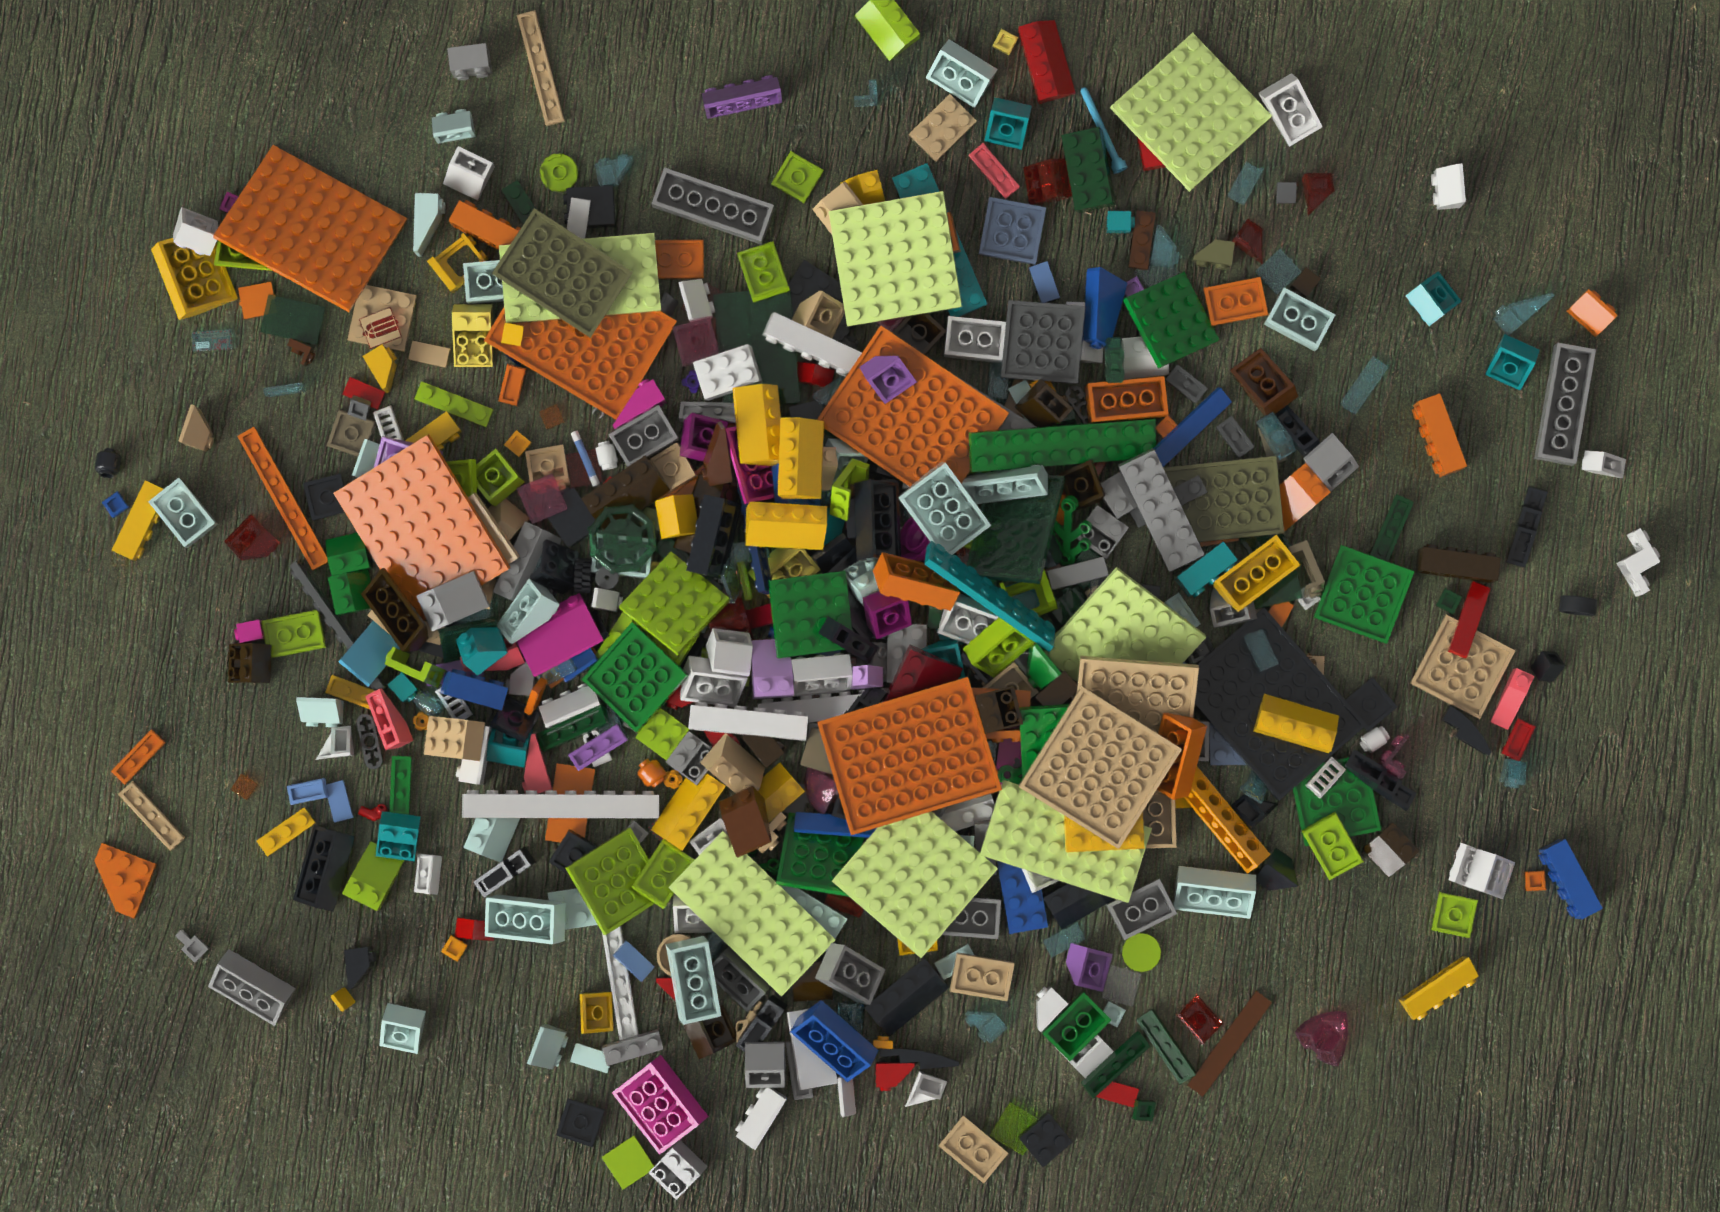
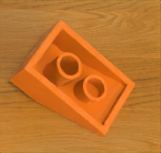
(1300, 494)

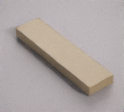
(151, 816)

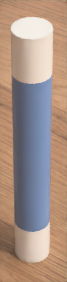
(585, 458)

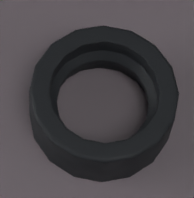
(1578, 605)

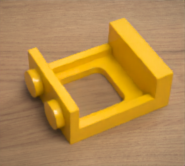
(444, 270)

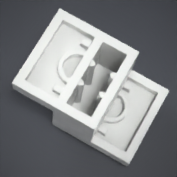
(1638, 562)
(1481, 871)

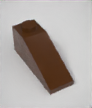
(716, 460)

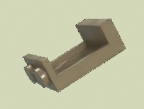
(1303, 551)

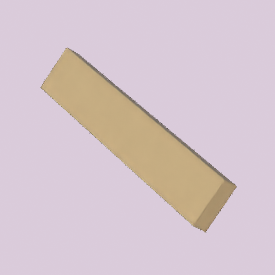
(540, 68)

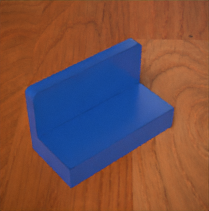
(583, 662)

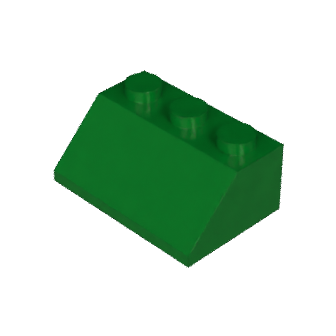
(1076, 1025)

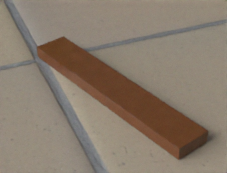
(1229, 1043)

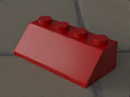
(1046, 61)

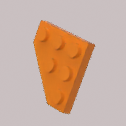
(124, 878)

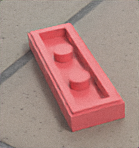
(994, 171)

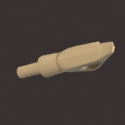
(746, 1022)

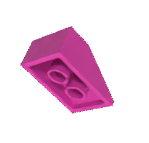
(641, 401)

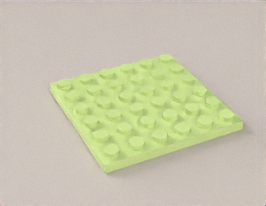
(1191, 112)
(895, 259)
(1123, 623)
(915, 878)

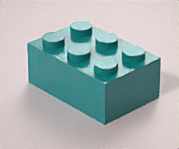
(1206, 570)

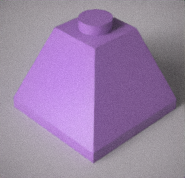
(887, 376)
(1088, 966)

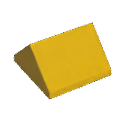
(676, 515)
(596, 1012)

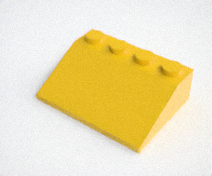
(192, 279)

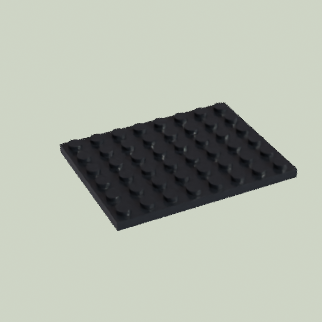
(1233, 690)

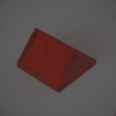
(1199, 1019)

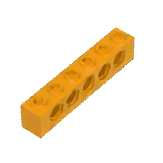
(1225, 823)

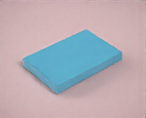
(368, 653)

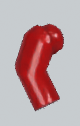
(372, 814)

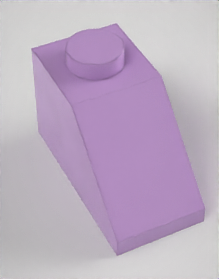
(866, 677)

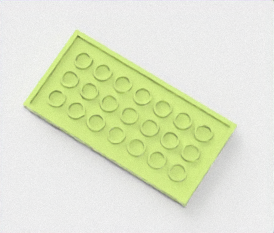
(637, 296)
(1033, 838)
(752, 914)

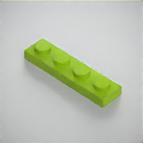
(454, 404)

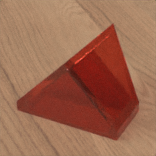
(1316, 189)
(1250, 240)

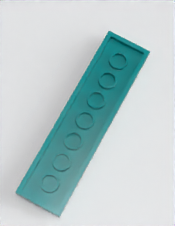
(921, 182)
(990, 596)

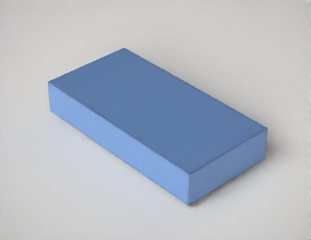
(1044, 282)
(307, 791)
(339, 801)
(633, 961)

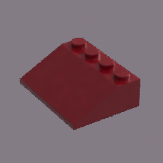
(920, 672)

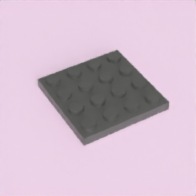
(1043, 342)

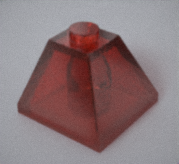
(251, 540)

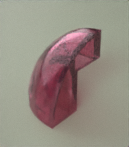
(819, 789)
(1325, 1036)

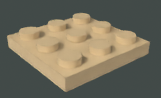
(376, 299)

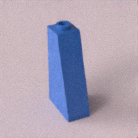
(1102, 304)

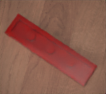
(1469, 619)

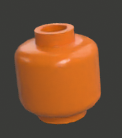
(651, 773)

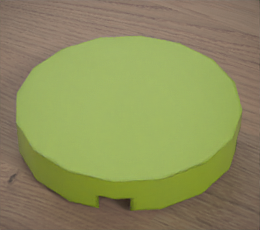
(559, 172)
(1141, 952)

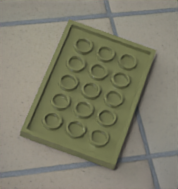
(562, 273)
(1240, 498)

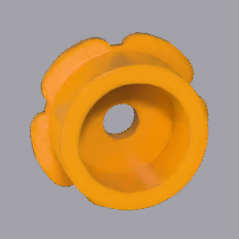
(417, 721)
(673, 784)

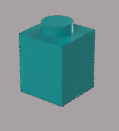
(1120, 222)
(403, 688)

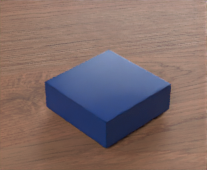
(115, 504)

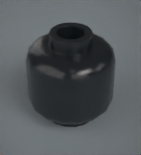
(107, 463)

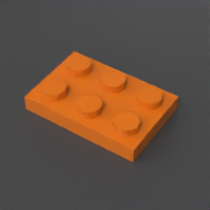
(1235, 301)

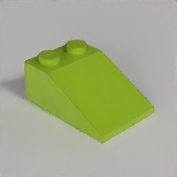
(372, 878)

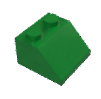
(347, 554)
(347, 592)

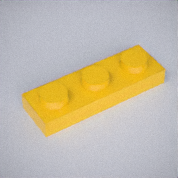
(286, 831)

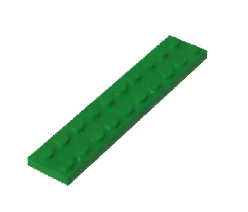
(1060, 444)

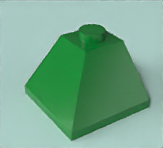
(1040, 668)

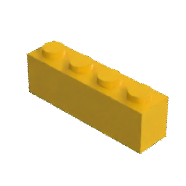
(441, 431)
(138, 524)

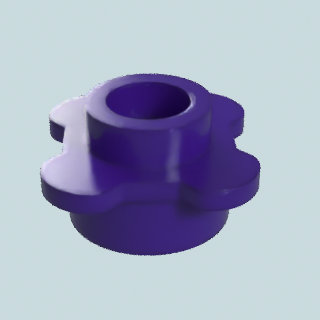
(687, 381)

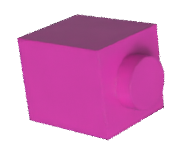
(249, 632)

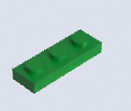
(400, 784)

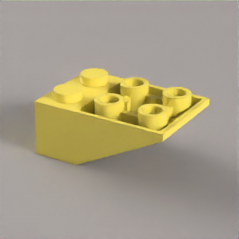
(469, 330)

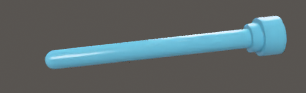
(1118, 164)

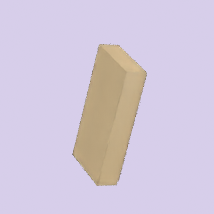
(429, 354)

